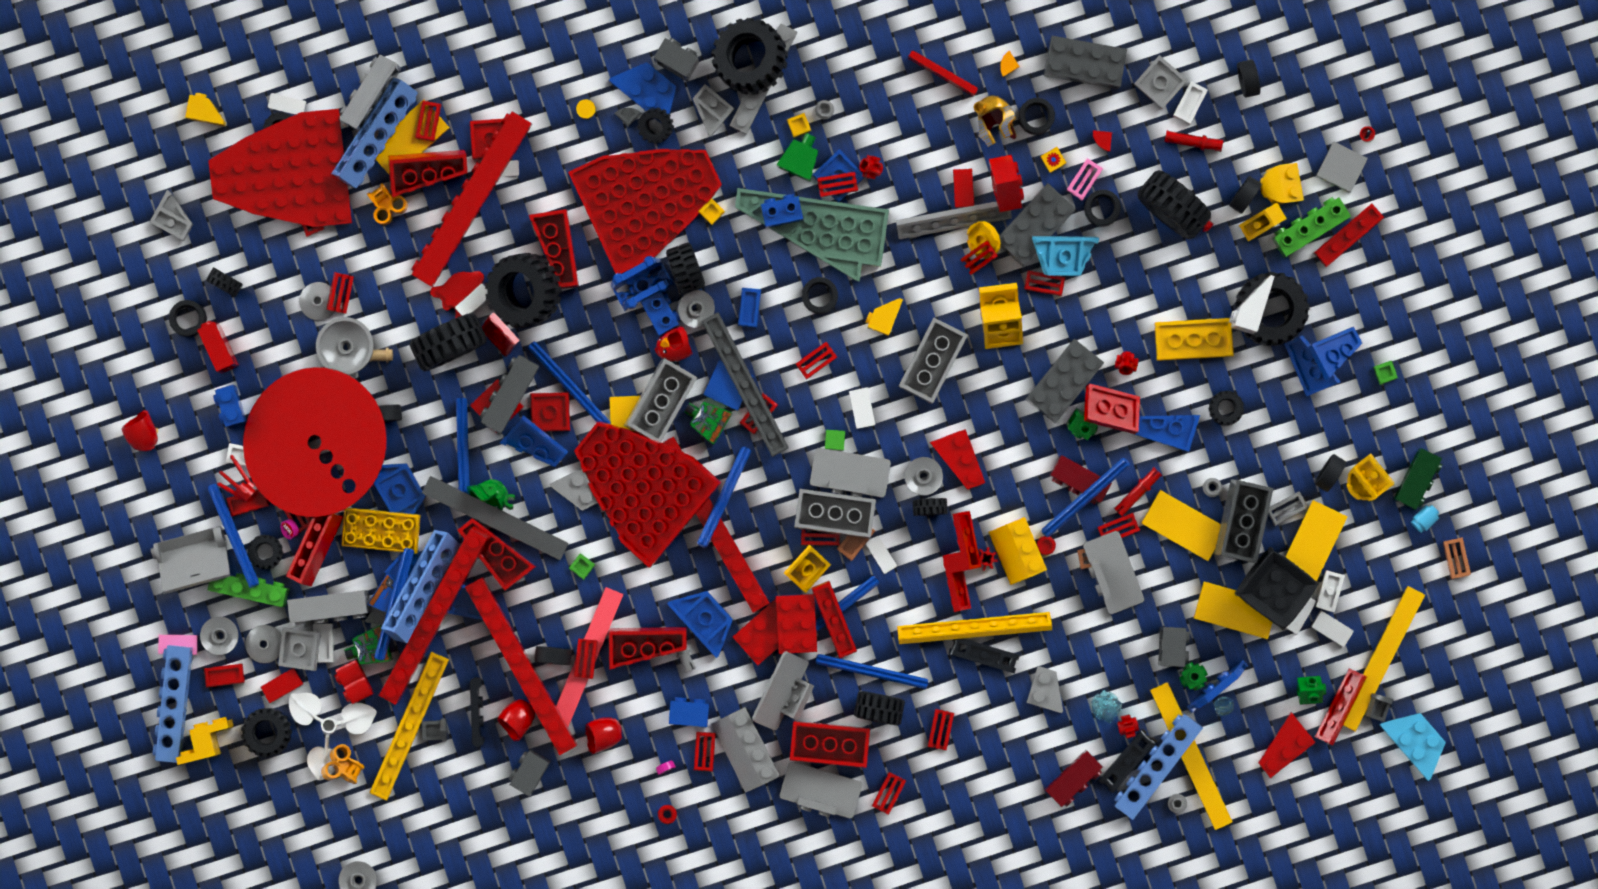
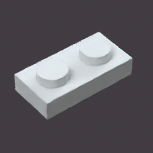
(1329, 591)

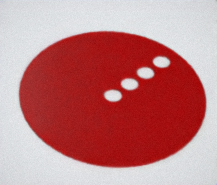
(278, 435)

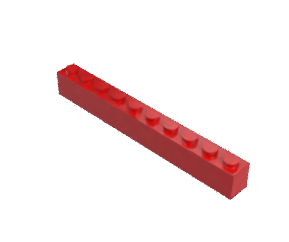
(471, 199)
(731, 554)
(434, 615)
(521, 666)

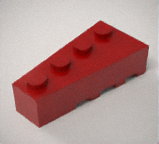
(424, 169)
(556, 240)
(500, 558)
(641, 644)

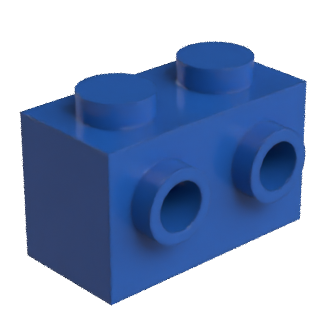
(781, 211)
(660, 313)
(230, 406)

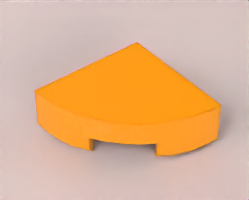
(1008, 64)

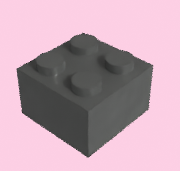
(676, 59)
(1173, 646)
(529, 773)

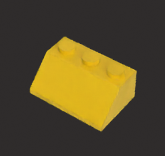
(1017, 550)

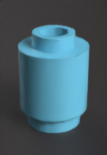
(1425, 518)

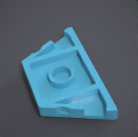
(1063, 254)
(1417, 741)

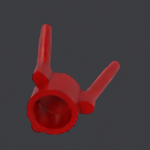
(244, 491)

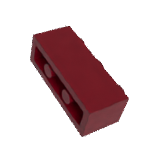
(1076, 478)
(1074, 779)

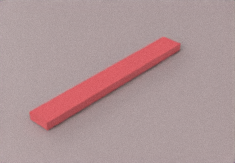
(597, 631)

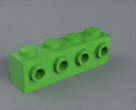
(1311, 227)
(264, 592)

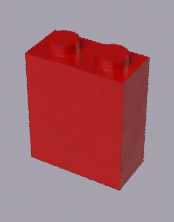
(217, 347)

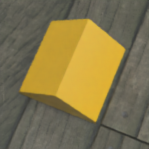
(807, 568)

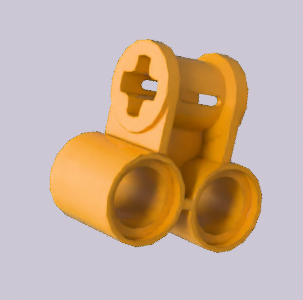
(385, 203)
(345, 768)

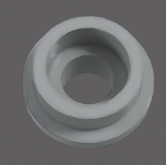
(824, 103)
(1218, 485)
(1172, 799)

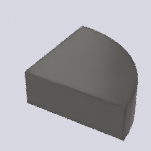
(628, 115)

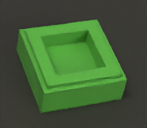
(1385, 372)
(834, 440)
(582, 566)

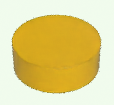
(586, 109)

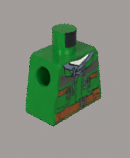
(708, 420)
(365, 647)

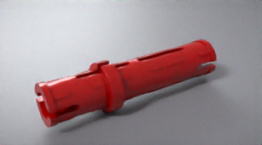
(1194, 141)
(1143, 486)

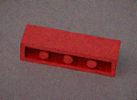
(314, 548)

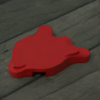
(457, 289)

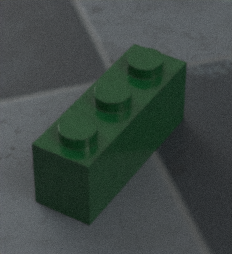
(1418, 479)

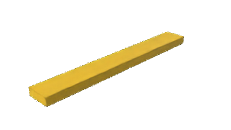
(974, 628)
(1384, 653)
(409, 726)
(1193, 760)

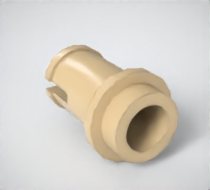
(382, 355)

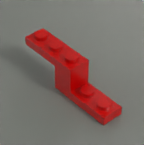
(958, 562)

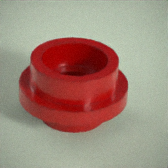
(662, 818)

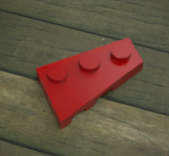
(960, 457)
(1286, 746)

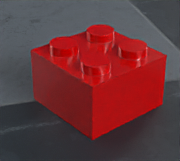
(1006, 183)

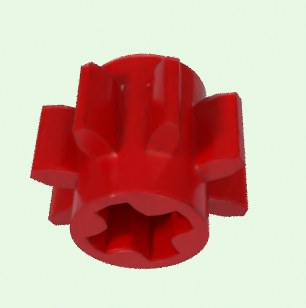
(871, 167)
(1126, 363)
(990, 560)
(1128, 726)

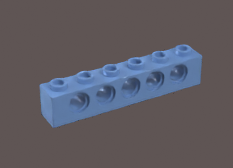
(365, 136)
(420, 586)
(184, 656)
(1132, 808)

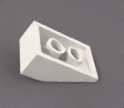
(1250, 312)

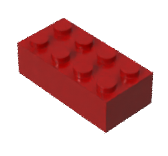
(829, 744)

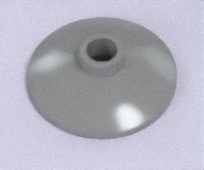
(307, 303)
(704, 309)
(927, 466)
(268, 634)
(209, 635)
(355, 869)

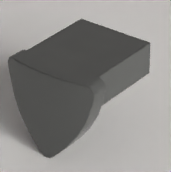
(1378, 707)
(435, 730)

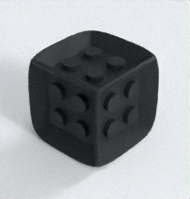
(1276, 588)

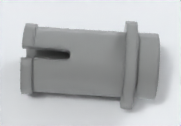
(686, 660)

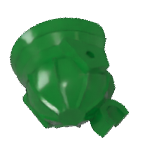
(493, 493)

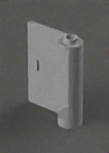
(192, 559)

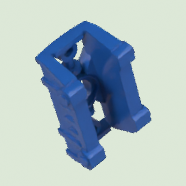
(638, 274)

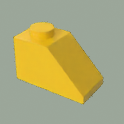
(203, 110)
(1262, 222)
(883, 317)

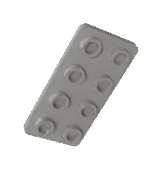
(850, 473)
(1113, 572)
(784, 693)
(820, 790)

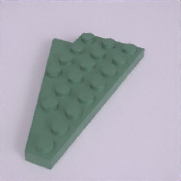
(830, 230)

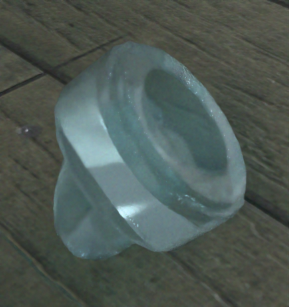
(1224, 706)

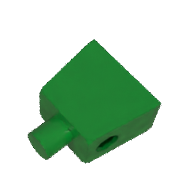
(800, 158)

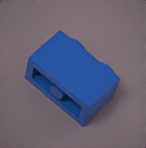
(689, 713)

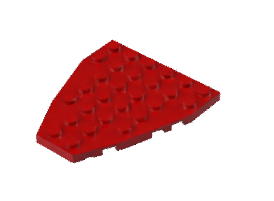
(286, 171)
(644, 199)
(643, 487)

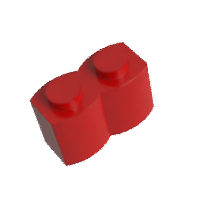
(354, 682)

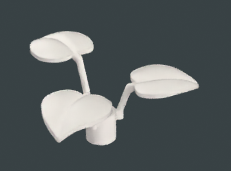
(306, 706)

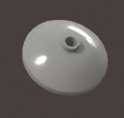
(332, 340)

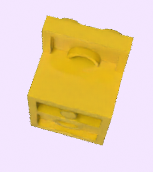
(1001, 315)
(204, 740)

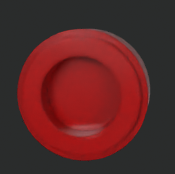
(1046, 545)

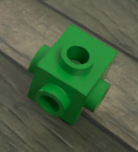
(1079, 427)
(1186, 673)
(1310, 690)

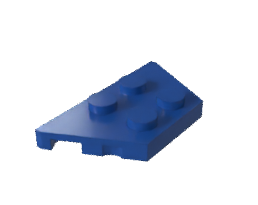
(646, 87)
(399, 488)
(704, 618)
(1212, 690)

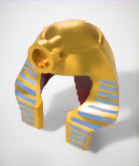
(994, 111)

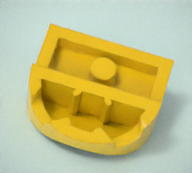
(1282, 184)
(1368, 479)

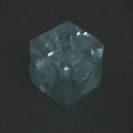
(1106, 706)

